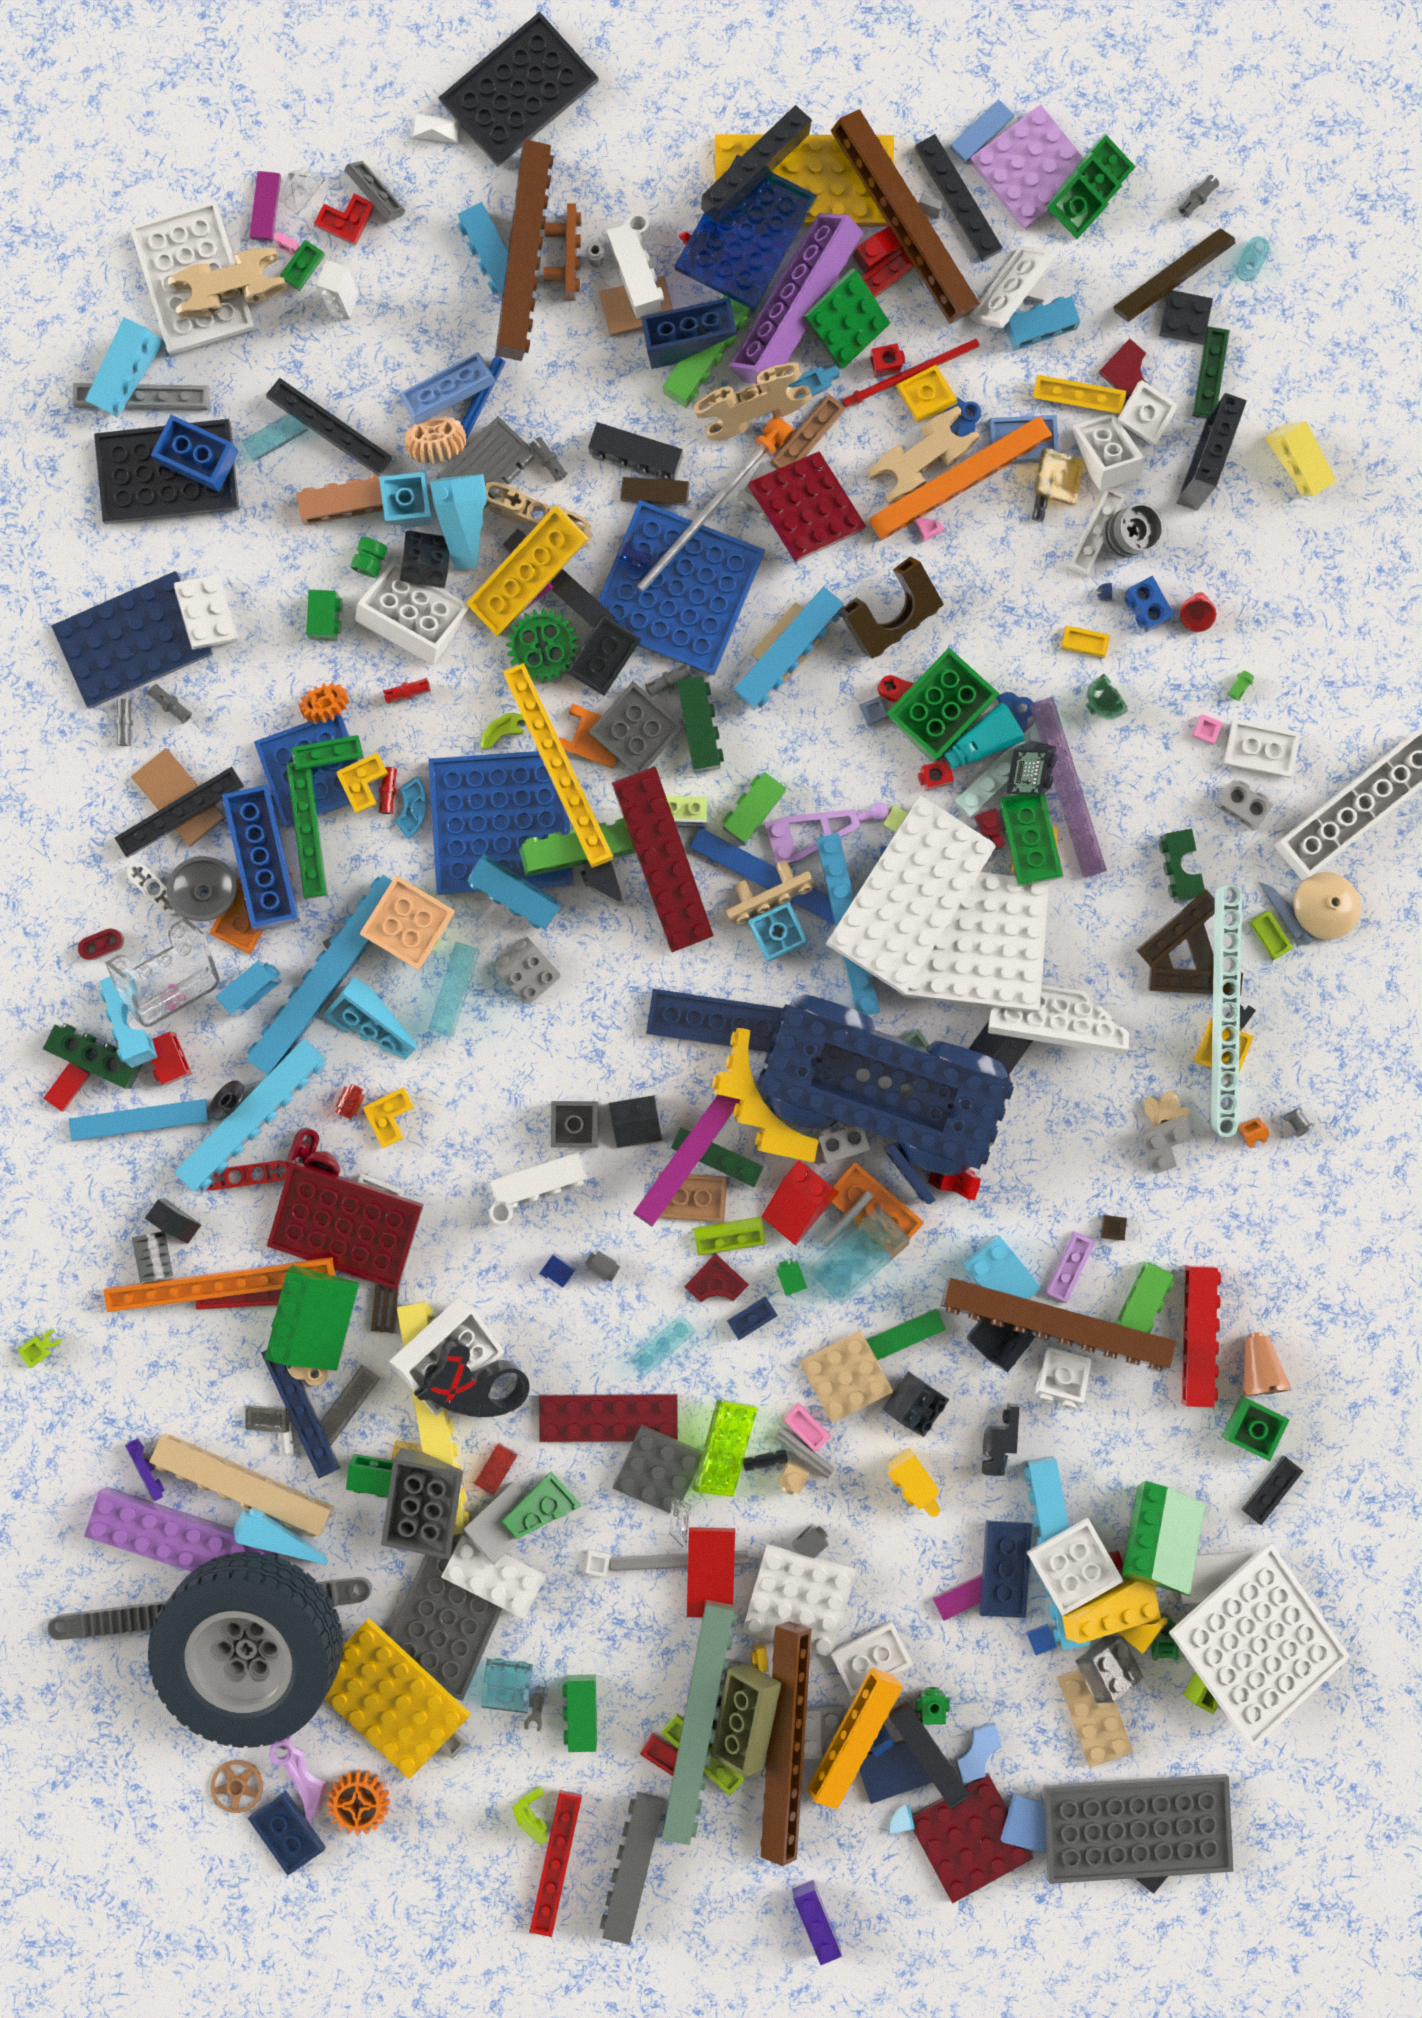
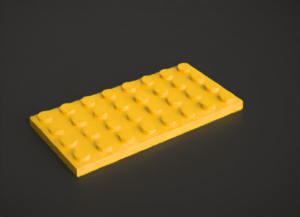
(818, 167)

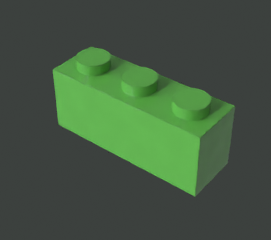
(753, 807)
(1145, 1298)

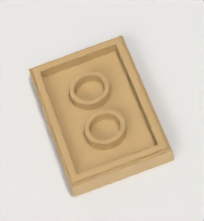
(775, 633)

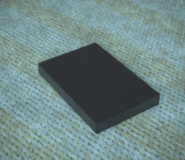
(603, 654)

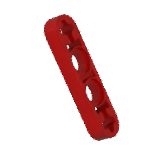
(246, 1175)

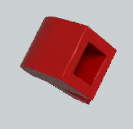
(964, 1184)

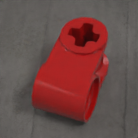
(898, 686)

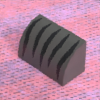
(152, 1256)

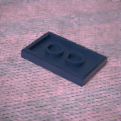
(909, 1174)
(892, 1773)
(286, 1833)

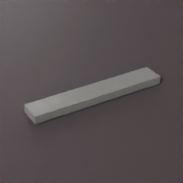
(154, 397)

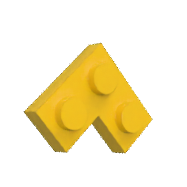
(356, 780)
(383, 1113)

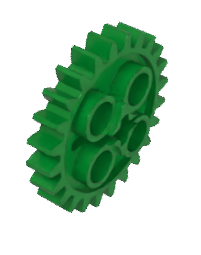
(562, 640)

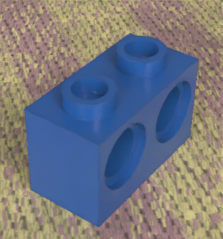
(1154, 602)

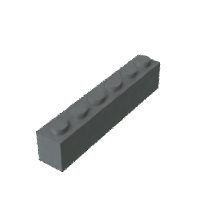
(632, 1869)

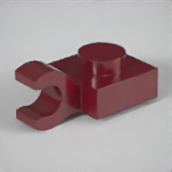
(990, 825)

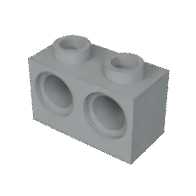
(1241, 810)
(845, 1148)

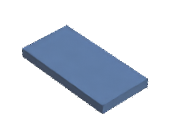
(447, 388)

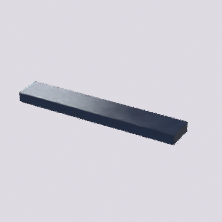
(304, 1419)

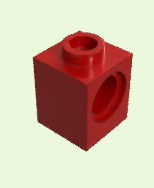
(881, 368)
(945, 773)

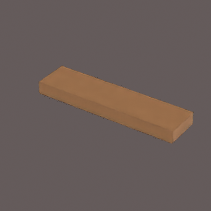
(809, 433)

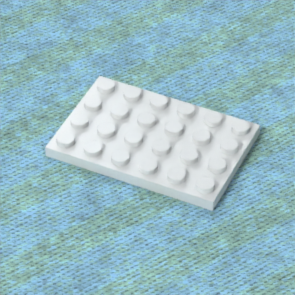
(171, 245)

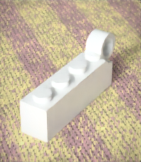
(633, 265)
(536, 1180)

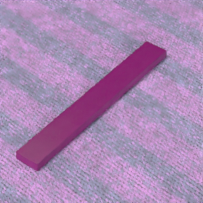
(685, 1159)

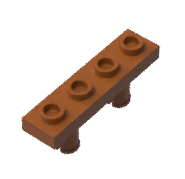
(573, 241)

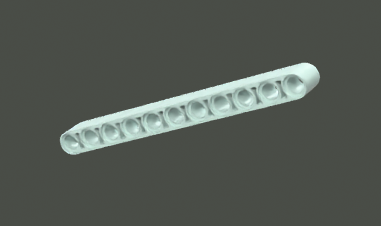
(1231, 1021)

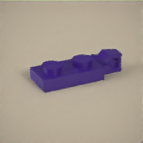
(144, 1469)

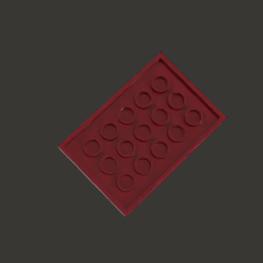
(346, 1220)

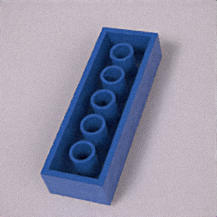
(261, 858)

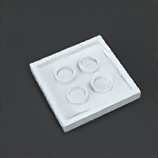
(1075, 1566)

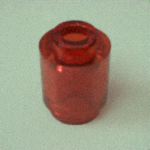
(350, 1101)

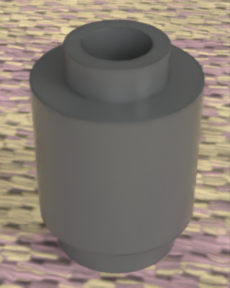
(602, 1266)

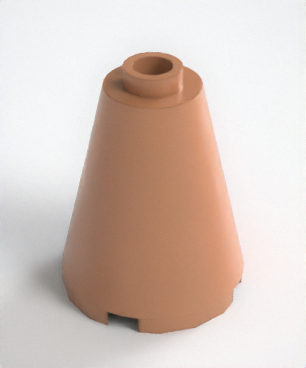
(1262, 1367)

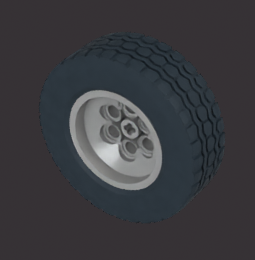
(201, 1673)

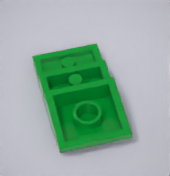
(1090, 186)

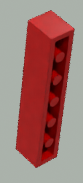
(1199, 1336)

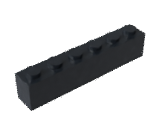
(756, 164)

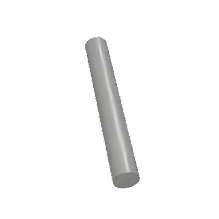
(847, 1218)

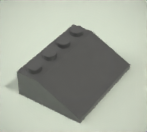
(422, 1504)

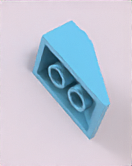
(1000, 1269)

